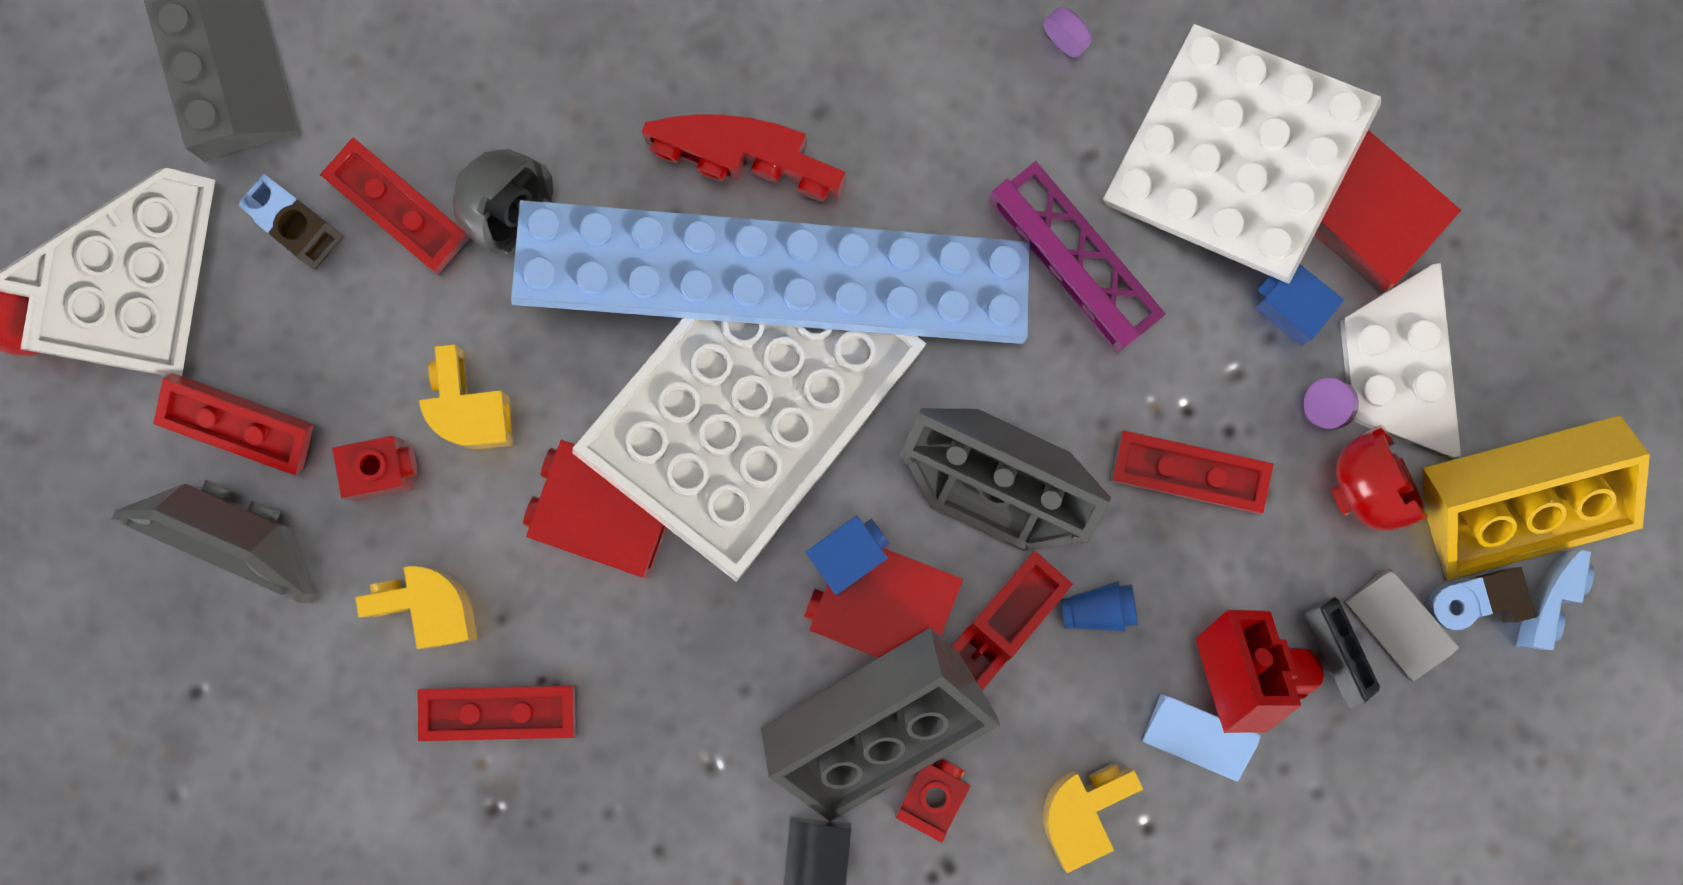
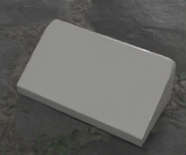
(1401, 624)

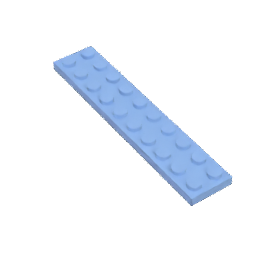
(770, 272)

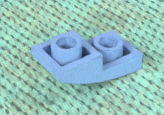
(1564, 582)

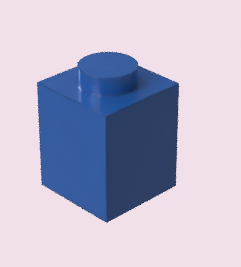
(1298, 307)
(849, 553)

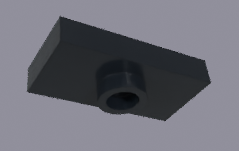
(1341, 652)

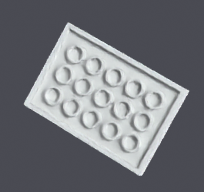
(740, 426)

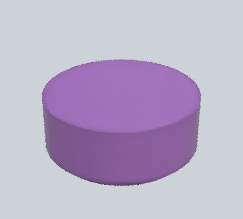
(1067, 31)
(1331, 403)

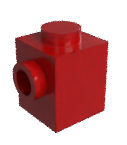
(374, 467)

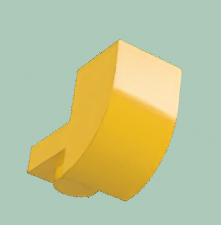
(462, 417)
(436, 601)
(1072, 816)

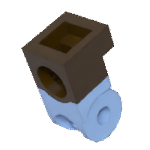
(289, 221)
(1463, 601)

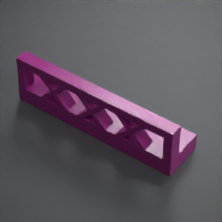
(1062, 262)

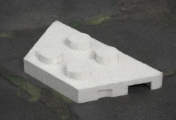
(1402, 364)

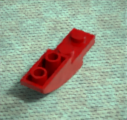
(728, 142)

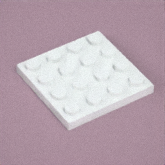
(1242, 152)

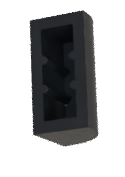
(817, 852)

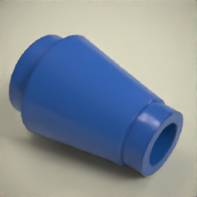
(1102, 608)

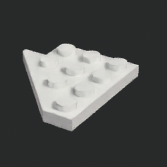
(120, 278)

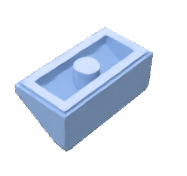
(1199, 738)

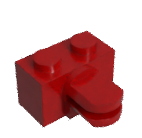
(1254, 671)

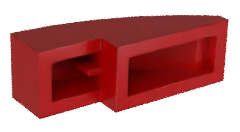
(1010, 617)

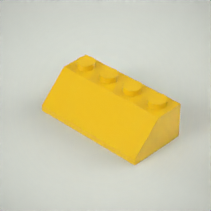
(1536, 497)

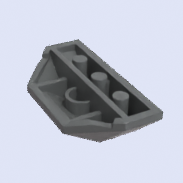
(1002, 479)
(226, 535)

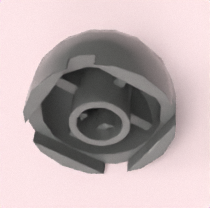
(490, 196)

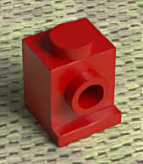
(926, 818)

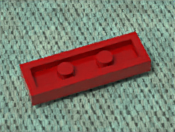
(395, 205)
(233, 423)
(1191, 472)
(496, 713)

